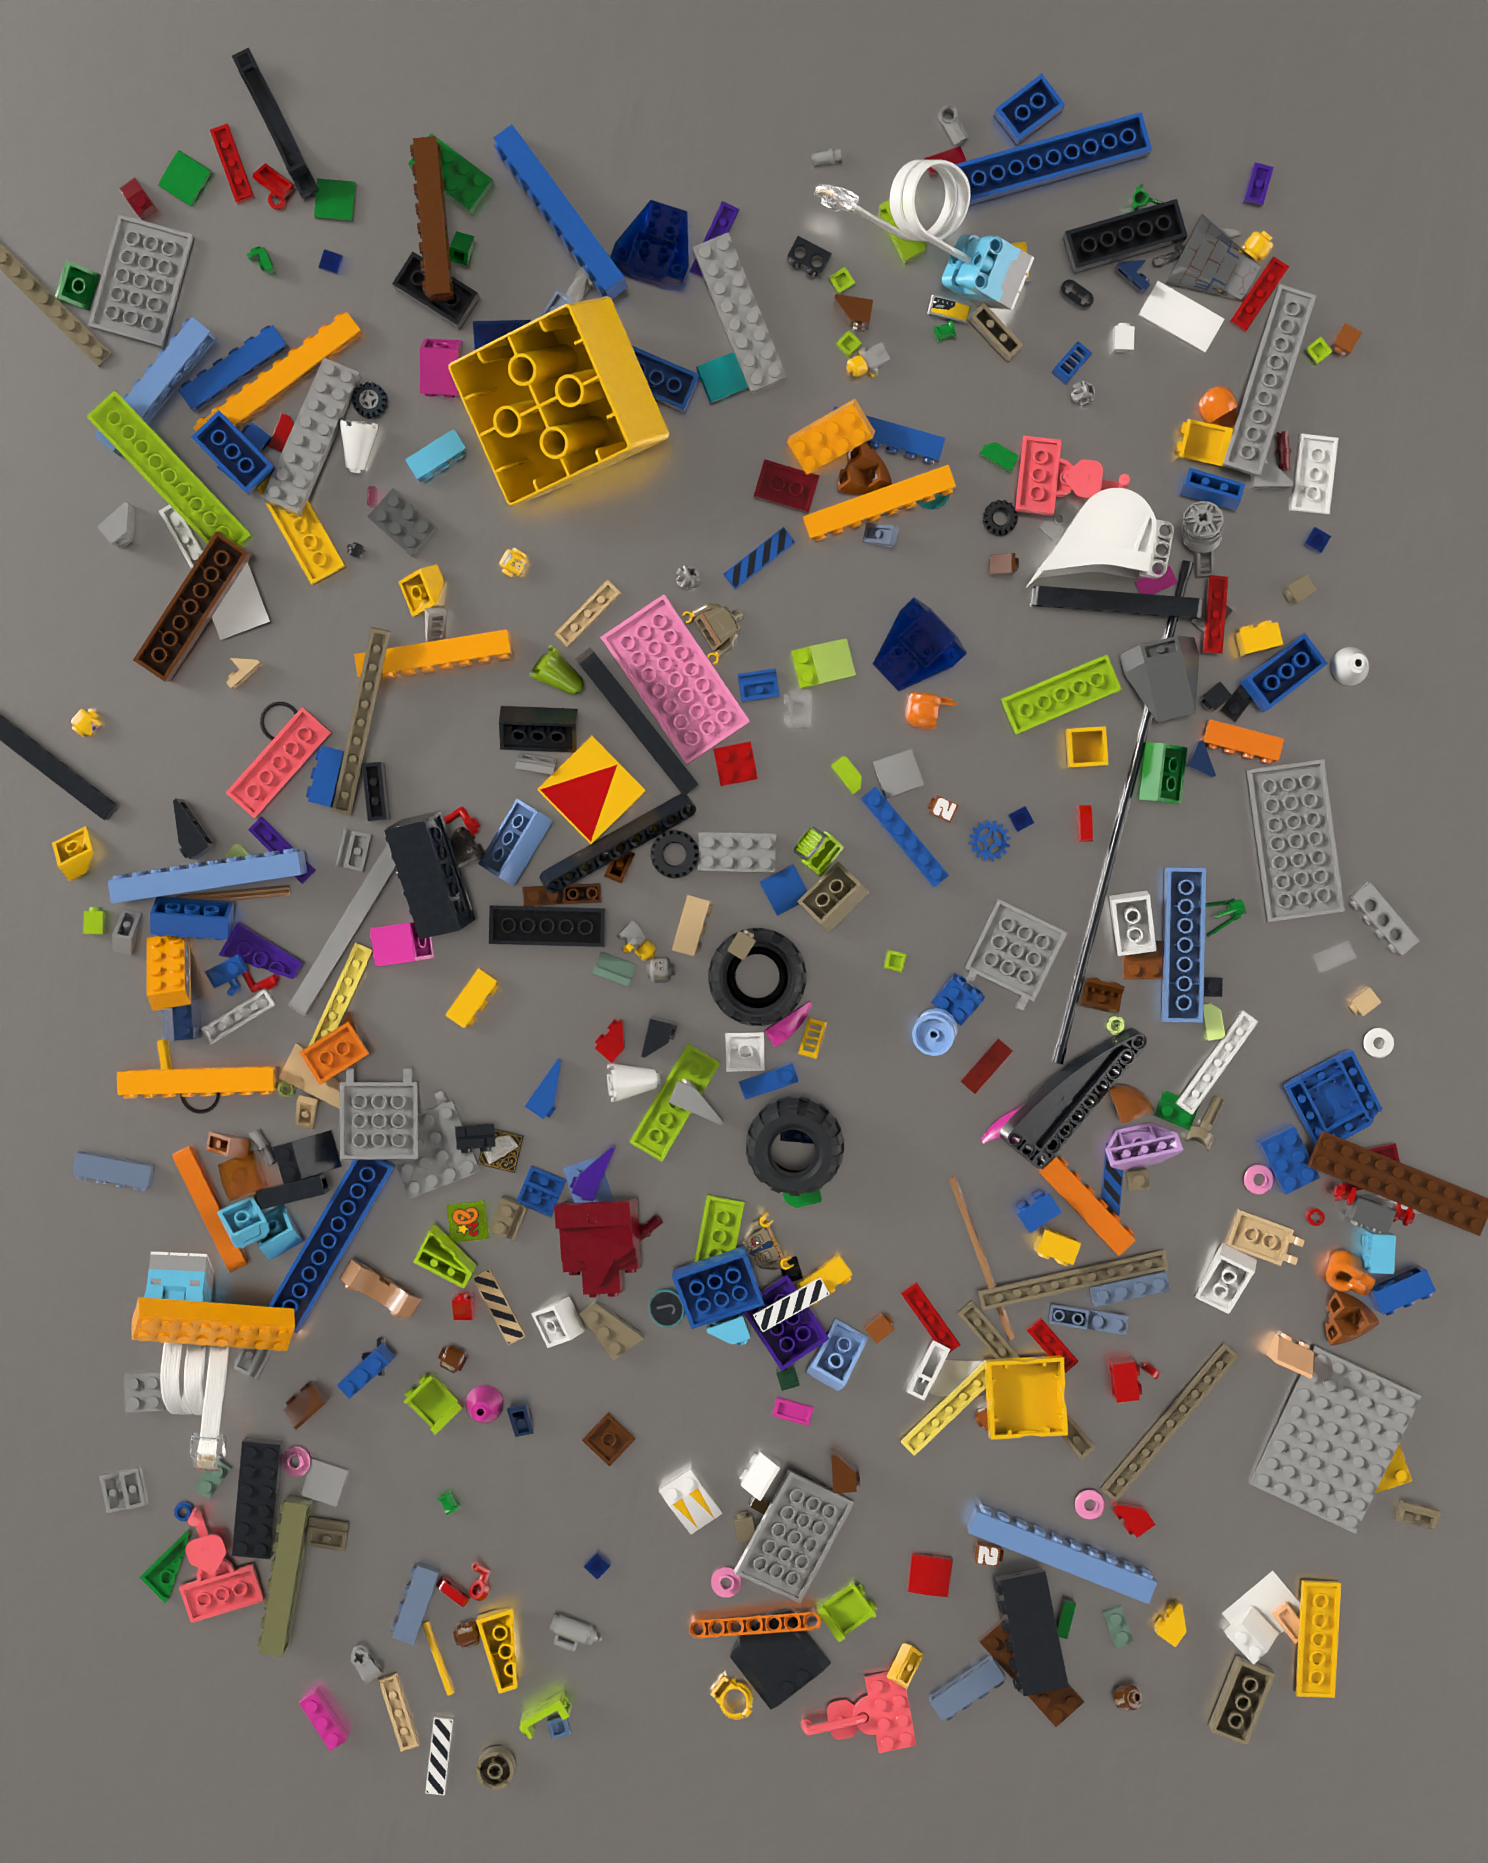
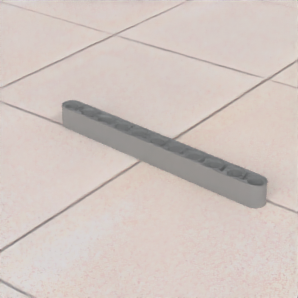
(343, 933)

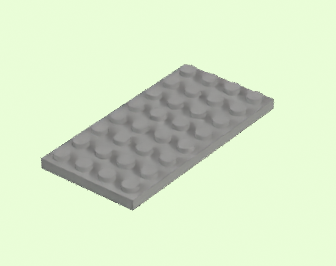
(1295, 840)

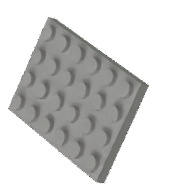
(141, 280)
(794, 1536)

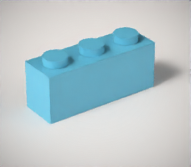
(436, 456)

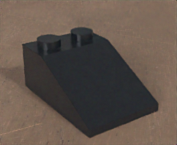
(191, 835)
(307, 1156)

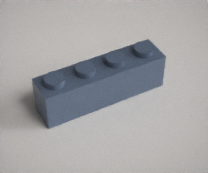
(113, 1170)
(1129, 1288)
(416, 1603)
(967, 1688)

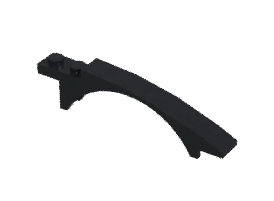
(275, 123)

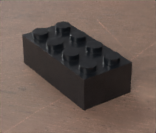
(453, 311)

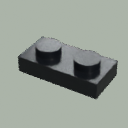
(1236, 704)

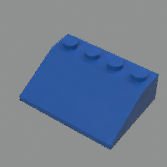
(718, 1287)

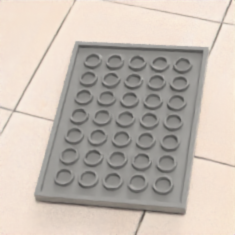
(1335, 1440)

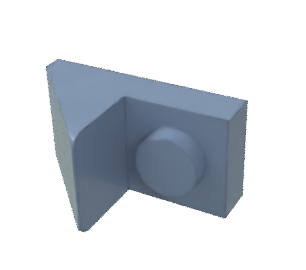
(880, 534)

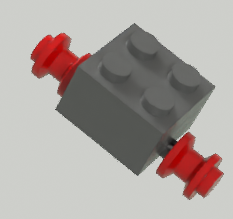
(1371, 1213)

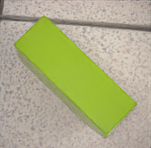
(847, 774)

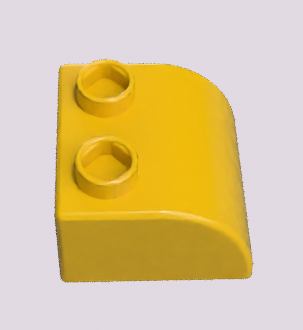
(558, 399)

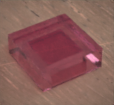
(372, 496)

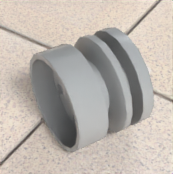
(1202, 526)

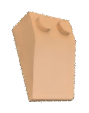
(1291, 1354)

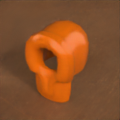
(1219, 407)
(923, 709)
(1342, 1267)

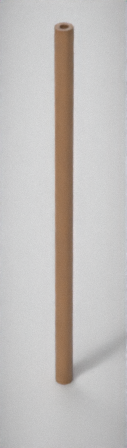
(980, 1253)

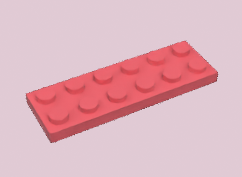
(278, 762)

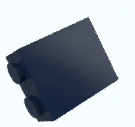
(182, 1022)

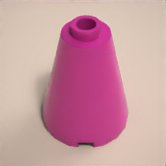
(484, 1404)

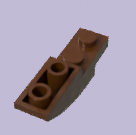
(570, 895)

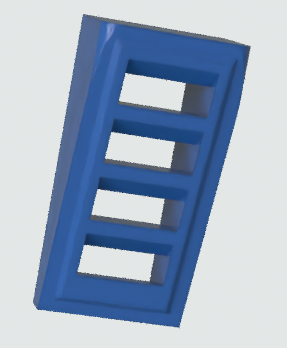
(1065, 373)

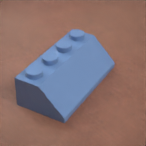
(515, 842)

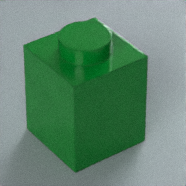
(461, 248)

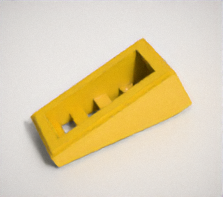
(822, 1024)

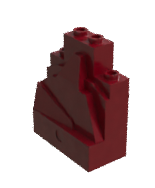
(600, 1243)

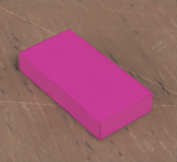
(1153, 586)
(792, 1411)

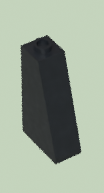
(292, 1191)

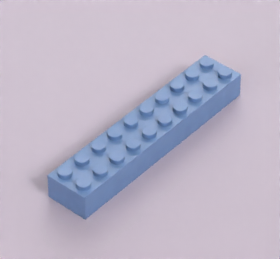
(208, 876)
(1061, 1553)

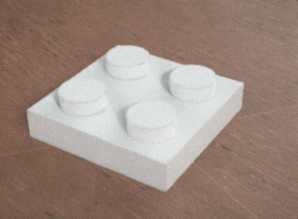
(745, 1051)

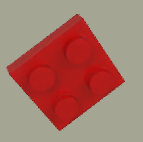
(735, 763)

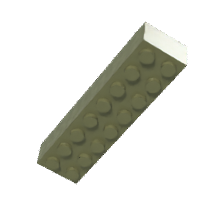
(285, 1576)

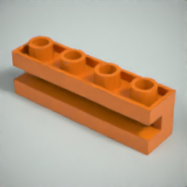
(1242, 740)

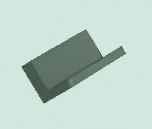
(614, 969)

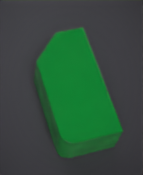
(999, 456)
(803, 1200)
(1065, 1618)

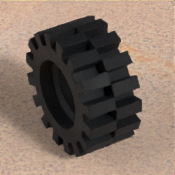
(997, 529)

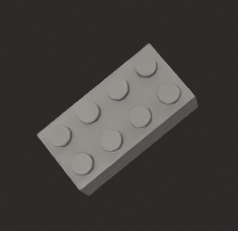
(736, 852)

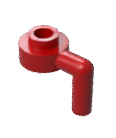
(471, 823)
(267, 983)
(479, 1588)

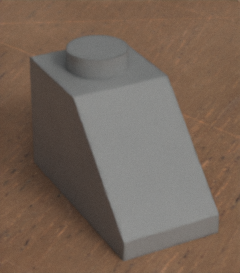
(1271, 478)
(126, 932)

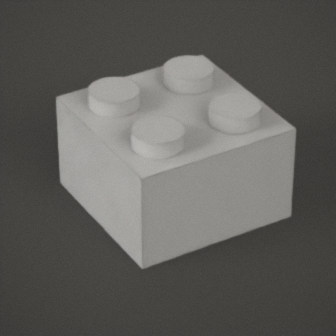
(143, 1391)

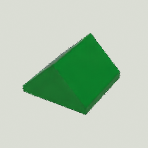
(77, 285)

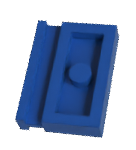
(758, 685)

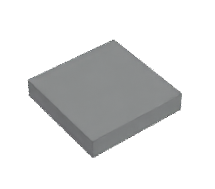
(324, 1482)

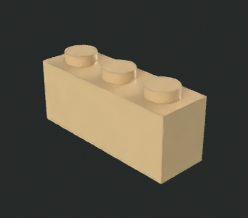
(692, 925)

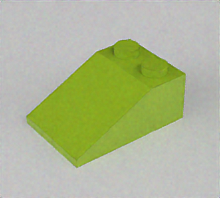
(823, 663)

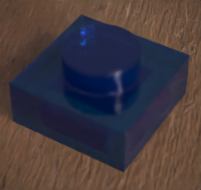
(330, 261)
(1317, 540)
(1021, 818)
(597, 1565)

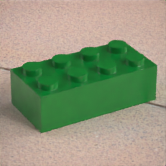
(461, 179)

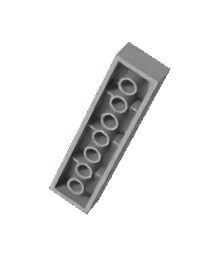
(739, 313)
(311, 437)

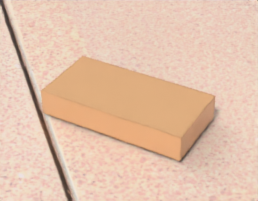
(1288, 1620)

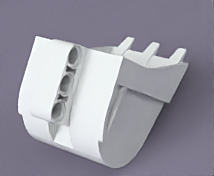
(1111, 536)

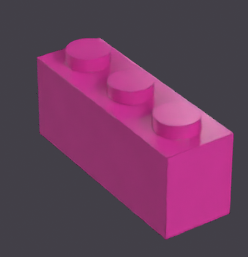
(323, 1719)

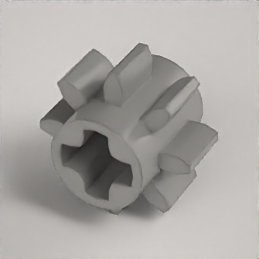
(1083, 393)
(687, 577)

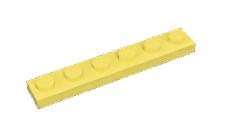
(343, 991)
(945, 1411)

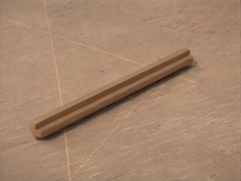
(241, 894)

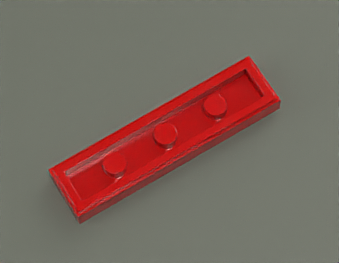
(232, 163)
(1259, 294)
(1215, 614)
(929, 1317)

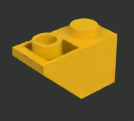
(1172, 1625)

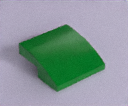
(184, 178)

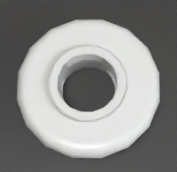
(1385, 1049)

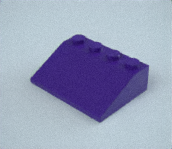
(793, 1336)

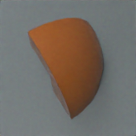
(863, 472)
(1129, 1102)
(1348, 1319)

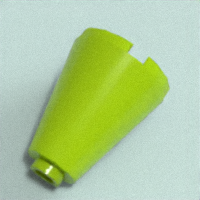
(557, 672)

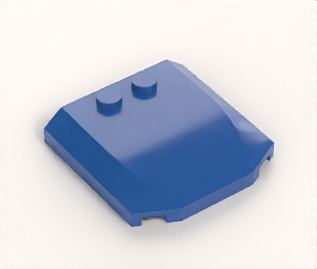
(1334, 1097)

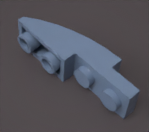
(1088, 1319)

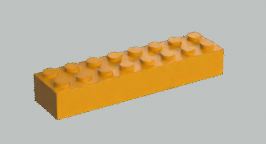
(443, 654)
(197, 1080)
(212, 1324)

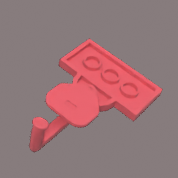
(1042, 474)
(215, 1589)
(887, 1716)

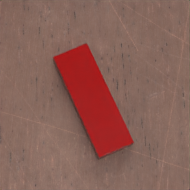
(1051, 1343)

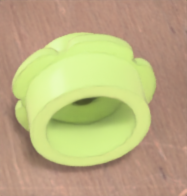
(1116, 1020)
(285, 1093)

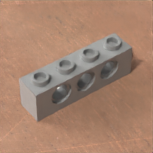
(1406, 937)

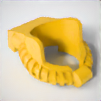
(721, 1691)

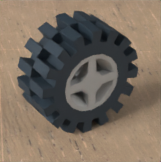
(368, 393)

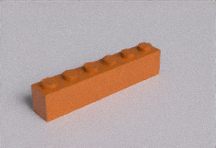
(1087, 1206)

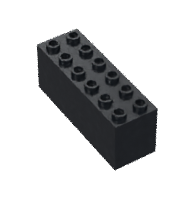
(429, 875)
(1031, 1631)

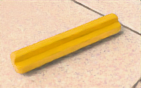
(164, 1054)

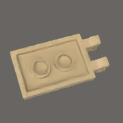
(1263, 1238)

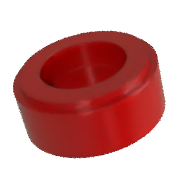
(1150, 1370)

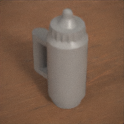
(573, 1630)

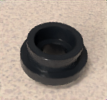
(356, 550)

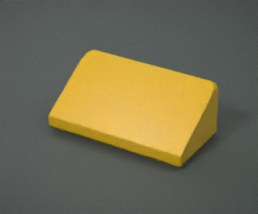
(905, 1665)

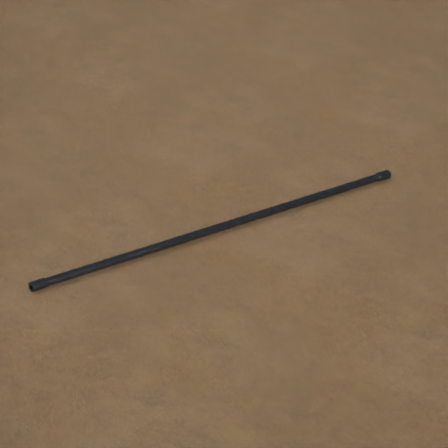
(1061, 1047)

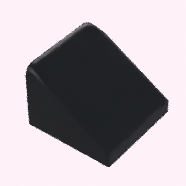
(794, 1272)

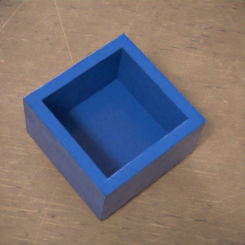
(1037, 1210)

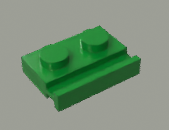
(1171, 1112)

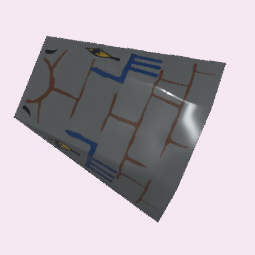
(1214, 264)

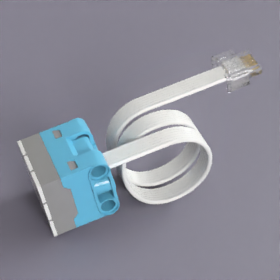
(984, 270)
(191, 1279)

